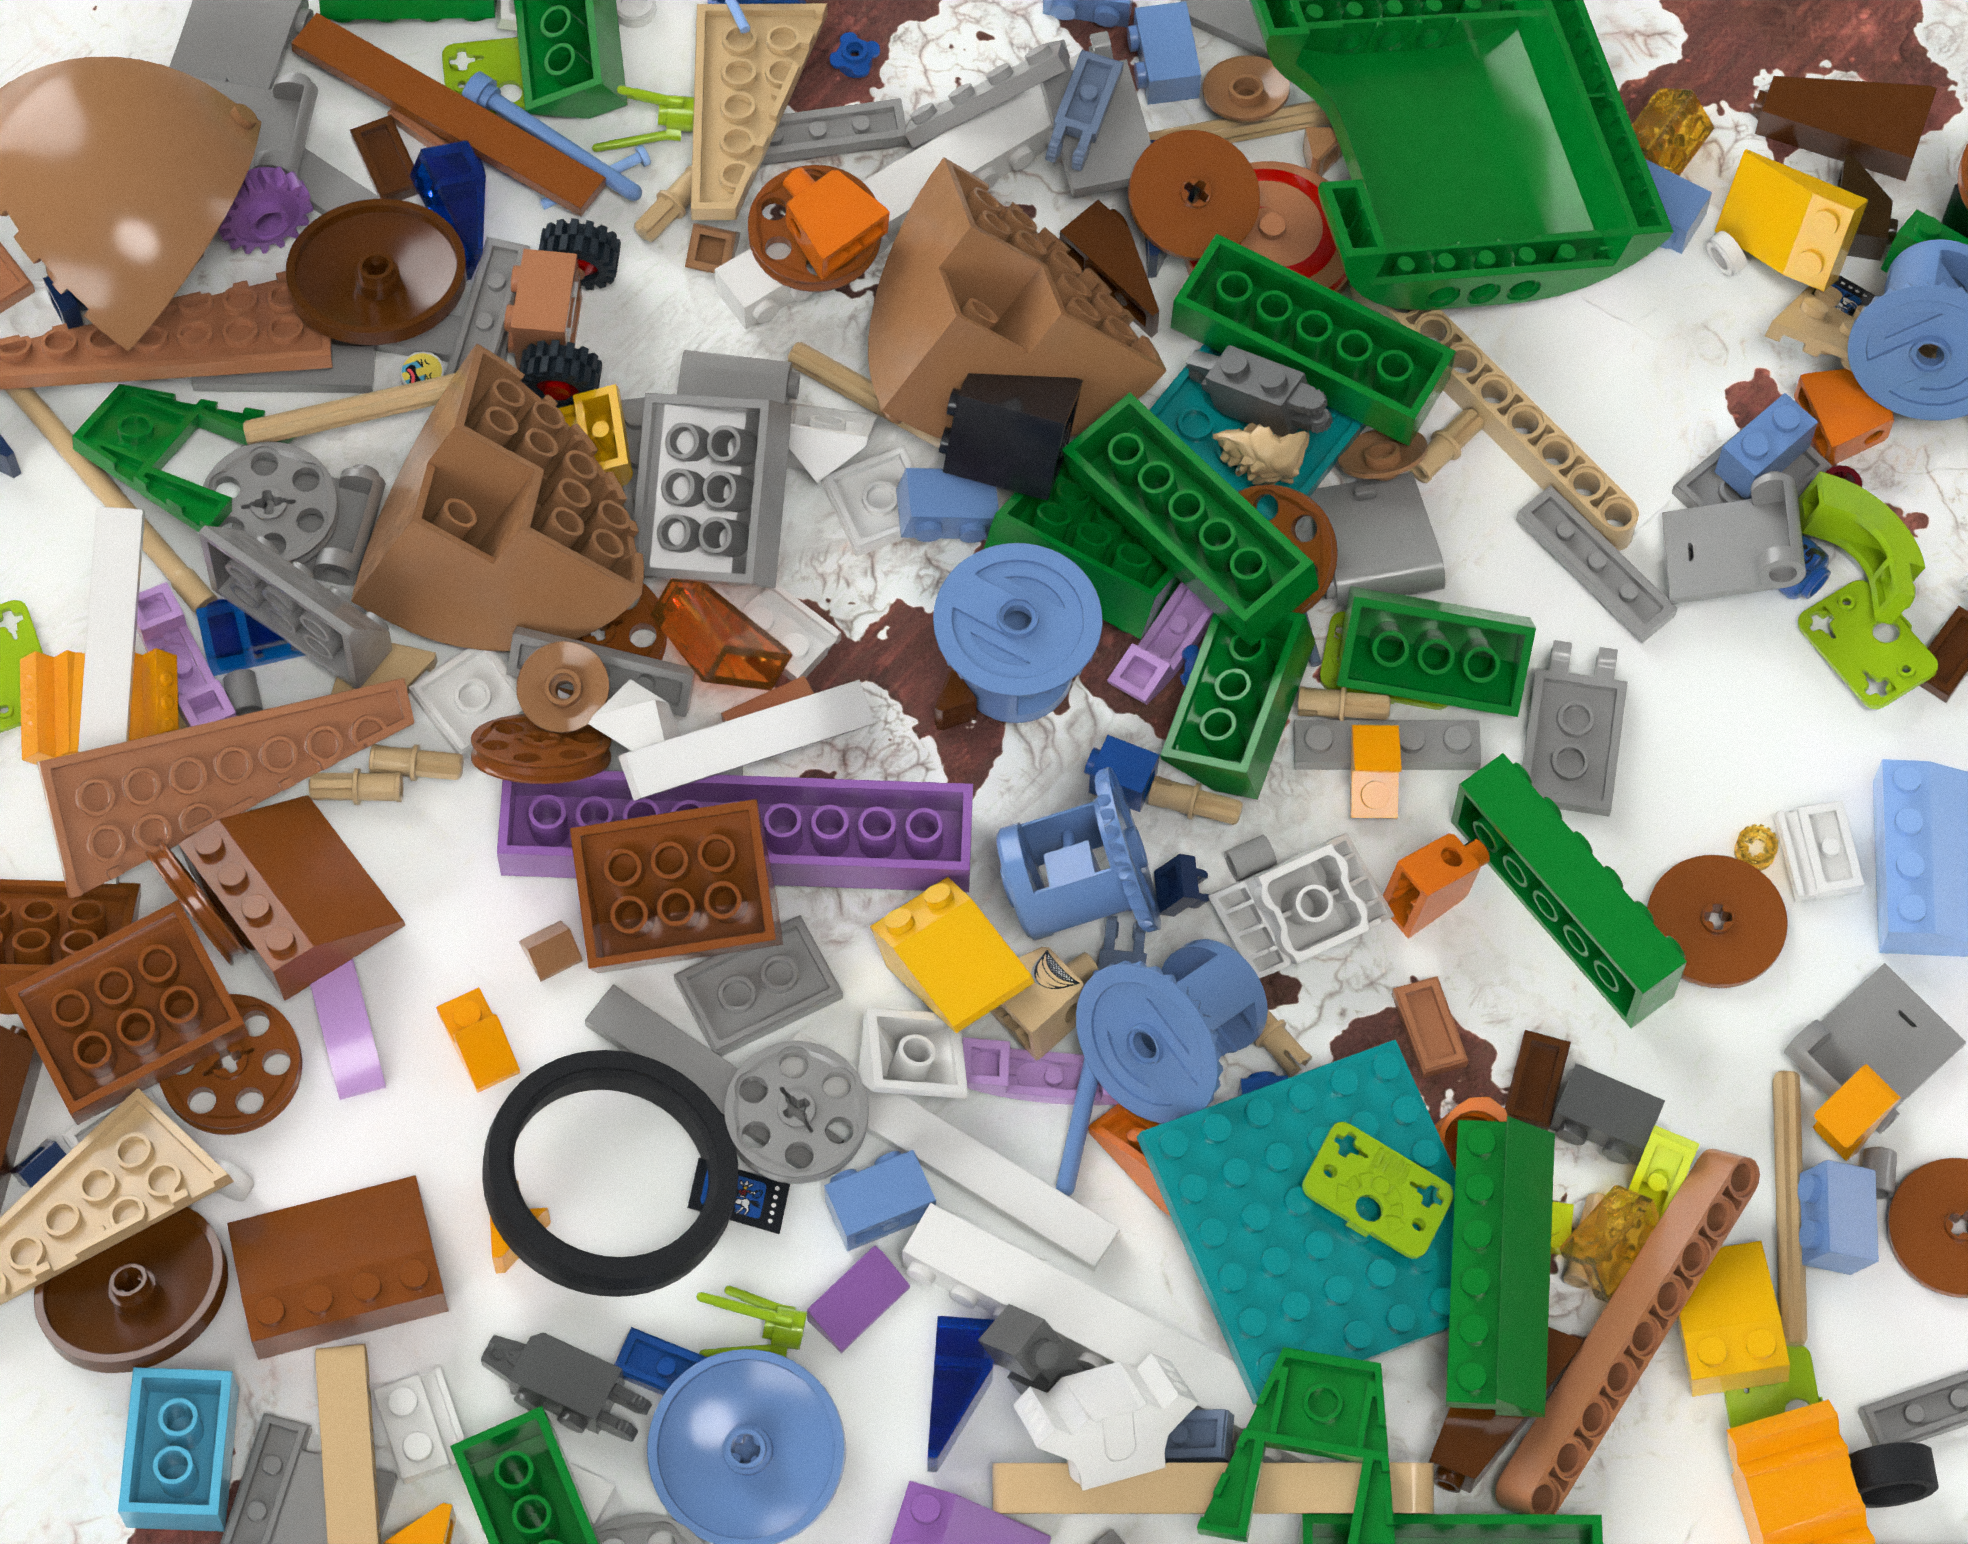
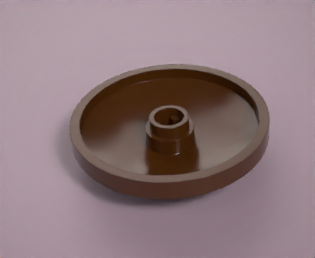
(376, 271)
(136, 1297)

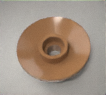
(1245, 88)
(1381, 457)
(547, 671)

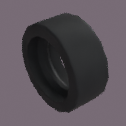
(1894, 1473)

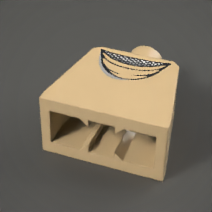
(1047, 1008)

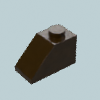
(1876, 224)

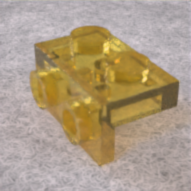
(1672, 128)
(1611, 1238)

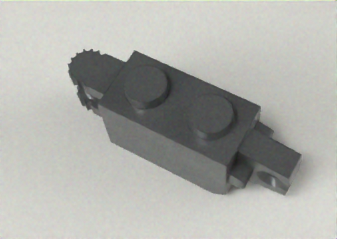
(1260, 391)
(565, 1383)

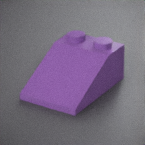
(947, 1518)

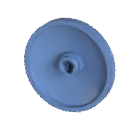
(746, 1448)

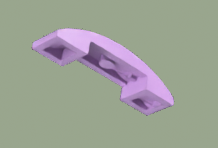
(164, 627)
(1158, 657)
(347, 1032)
(1016, 1075)

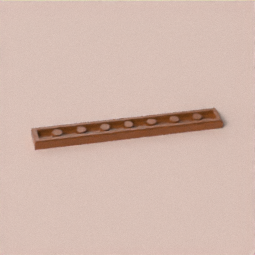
(448, 114)

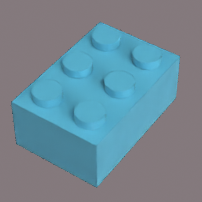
(178, 1449)

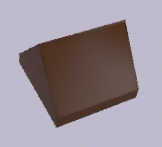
(955, 703)

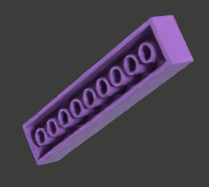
(812, 827)

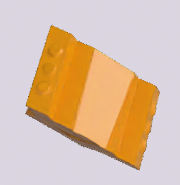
(53, 701)
(1797, 1479)

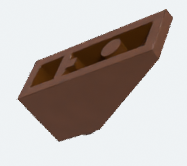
(1105, 244)

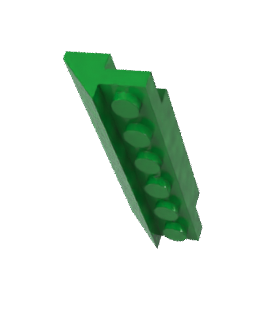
(1501, 1268)

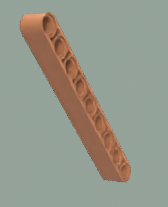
(1628, 1333)

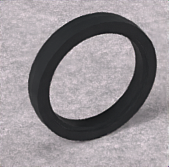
(568, 1264)

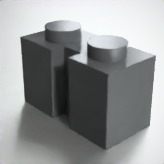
(1606, 1114)
(1028, 1350)

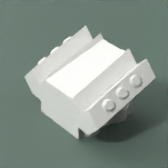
(1301, 906)
(1109, 1419)

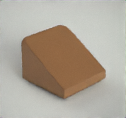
(711, 247)

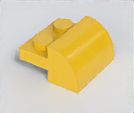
(602, 419)

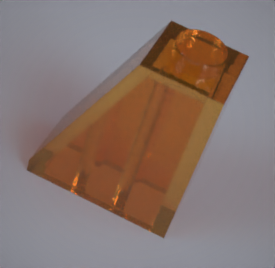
(718, 637)

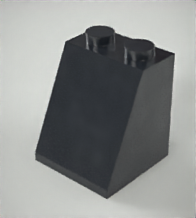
(1010, 430)

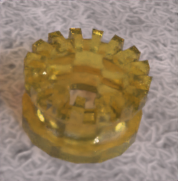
(1750, 835)

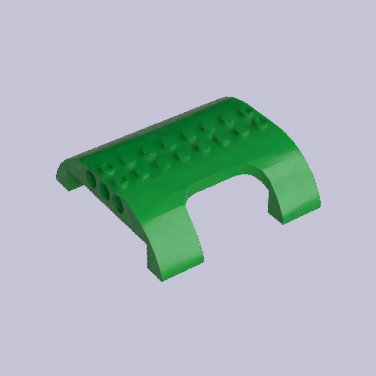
(1473, 145)

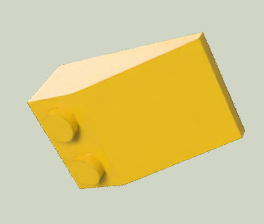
(1791, 220)
(950, 955)
(1734, 1325)

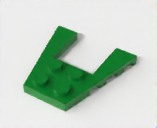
(142, 430)
(1318, 1409)

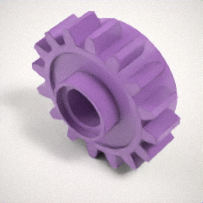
(266, 210)

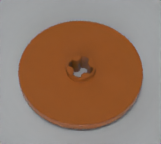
(1180, 163)
(1746, 903)
(1922, 1226)

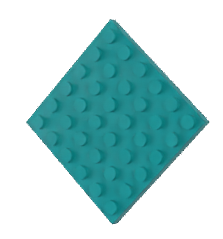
(1272, 1256)

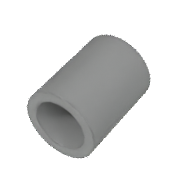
(243, 691)
(1250, 857)
(1884, 1163)

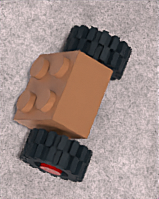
(549, 306)

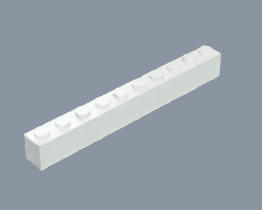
(986, 146)
(1090, 1323)

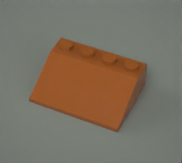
(675, 886)
(290, 891)
(46, 925)
(127, 1012)
(336, 1267)

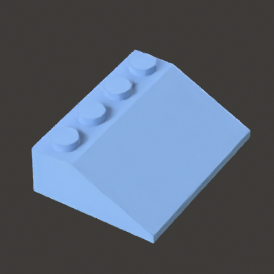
(1921, 858)

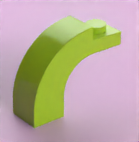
(1870, 533)

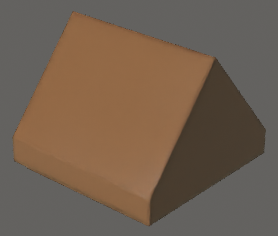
(1320, 149)
(551, 950)

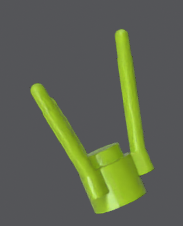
(674, 113)
(782, 1322)

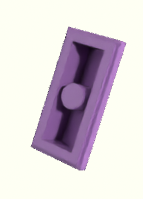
(857, 1299)

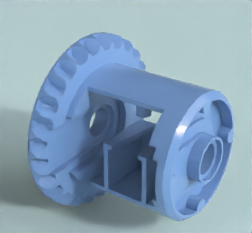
(1920, 306)
(1017, 628)
(1077, 885)
(1161, 1031)

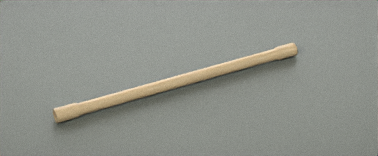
(182, 578)

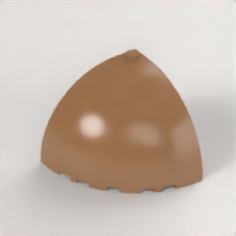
(119, 180)
(993, 296)
(500, 522)

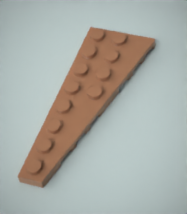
(192, 337)
(169, 785)

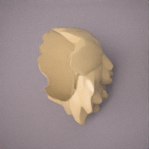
(1263, 454)

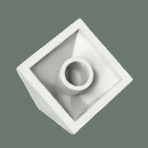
(826, 437)
(636, 718)
(911, 1054)

